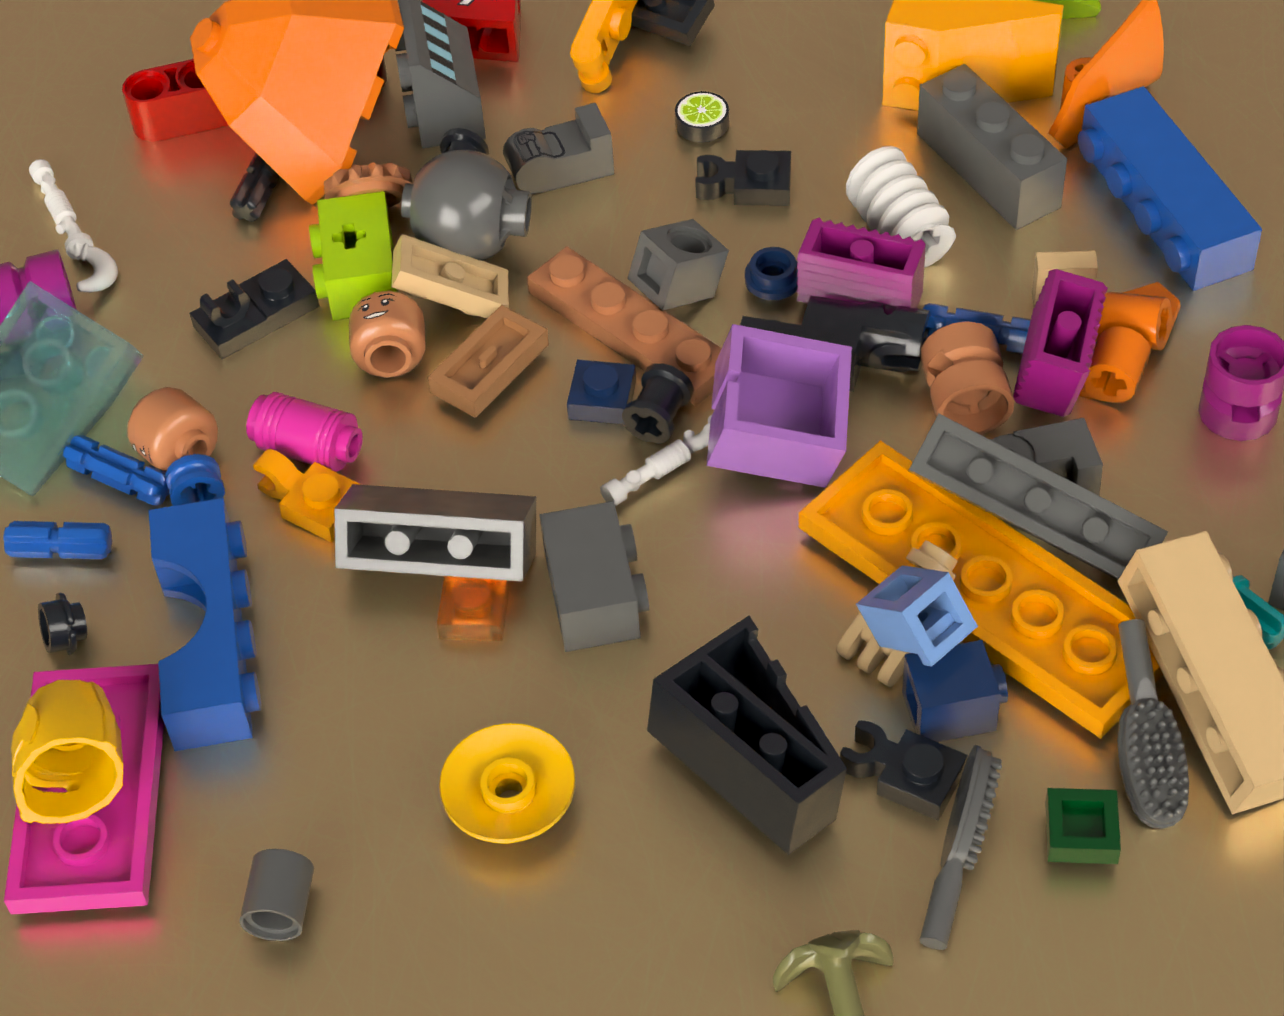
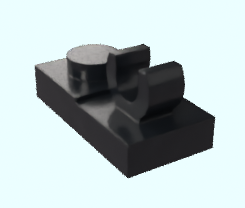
(253, 308)

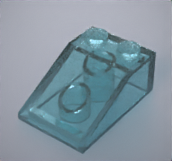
(54, 383)

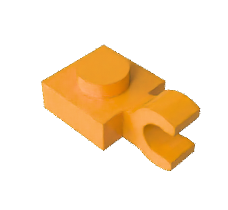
(305, 498)

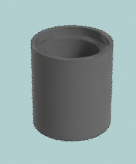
(277, 895)

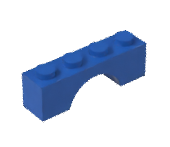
(206, 682)

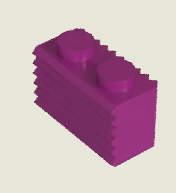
(860, 266)
(1060, 343)

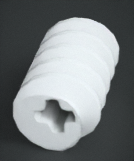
(899, 201)

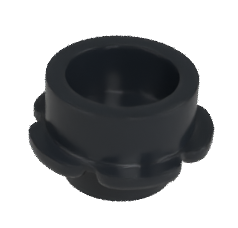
(61, 624)

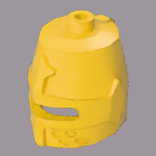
(67, 743)

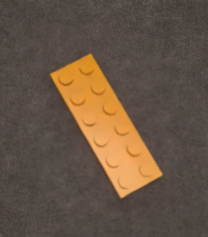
(1029, 606)

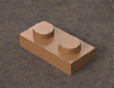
(488, 361)

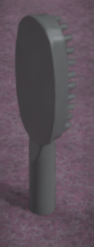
(1149, 739)
(963, 834)

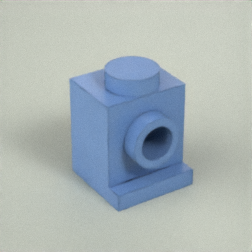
(917, 613)

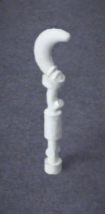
(78, 244)
(657, 465)

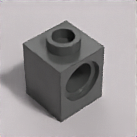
(677, 264)

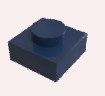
(600, 391)

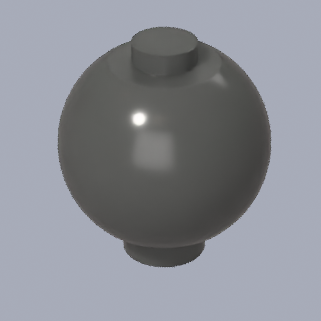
(466, 204)

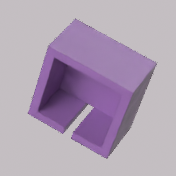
(779, 406)

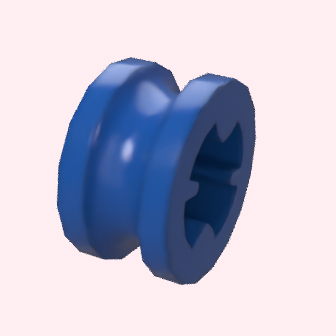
(194, 480)

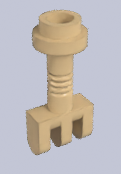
(927, 557)

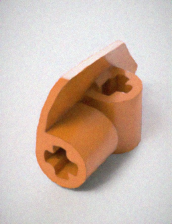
(1123, 63)
(1128, 332)

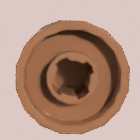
(967, 376)

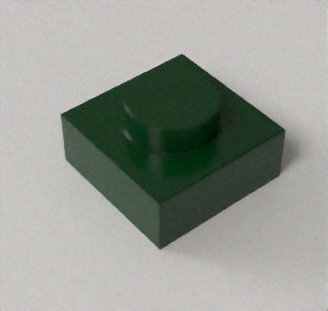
(1082, 826)

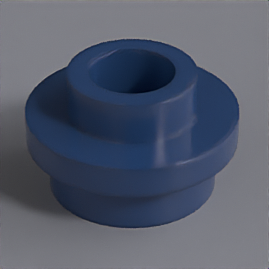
(772, 274)

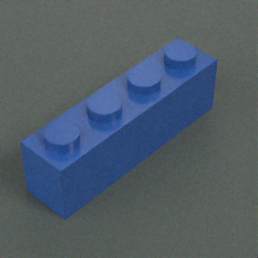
(1169, 188)

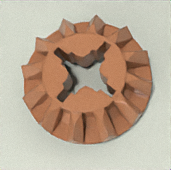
(369, 179)

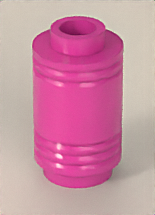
(304, 430)

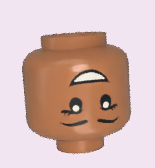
(387, 334)
(171, 426)

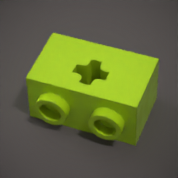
(354, 248)

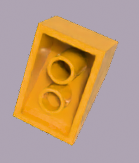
(1002, 41)

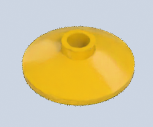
(500, 761)

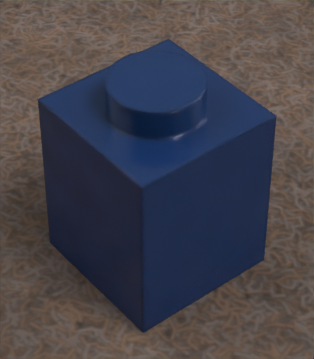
(956, 694)

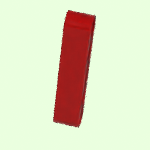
(174, 102)

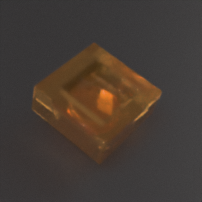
(473, 609)

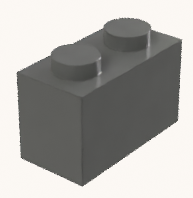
(592, 575)

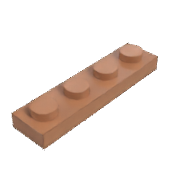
(624, 319)

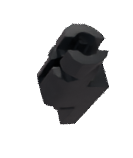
(876, 338)

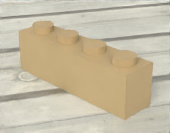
(1213, 664)

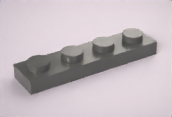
(1032, 497)

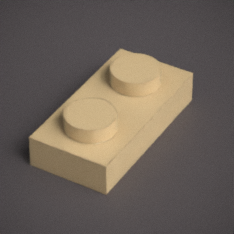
(448, 277)

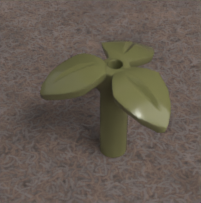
(833, 957)

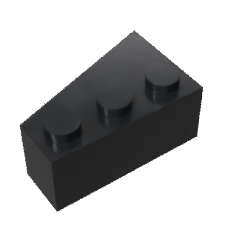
(748, 736)

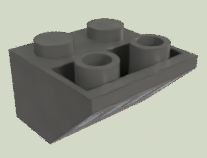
(438, 72)

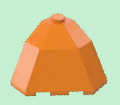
(297, 78)

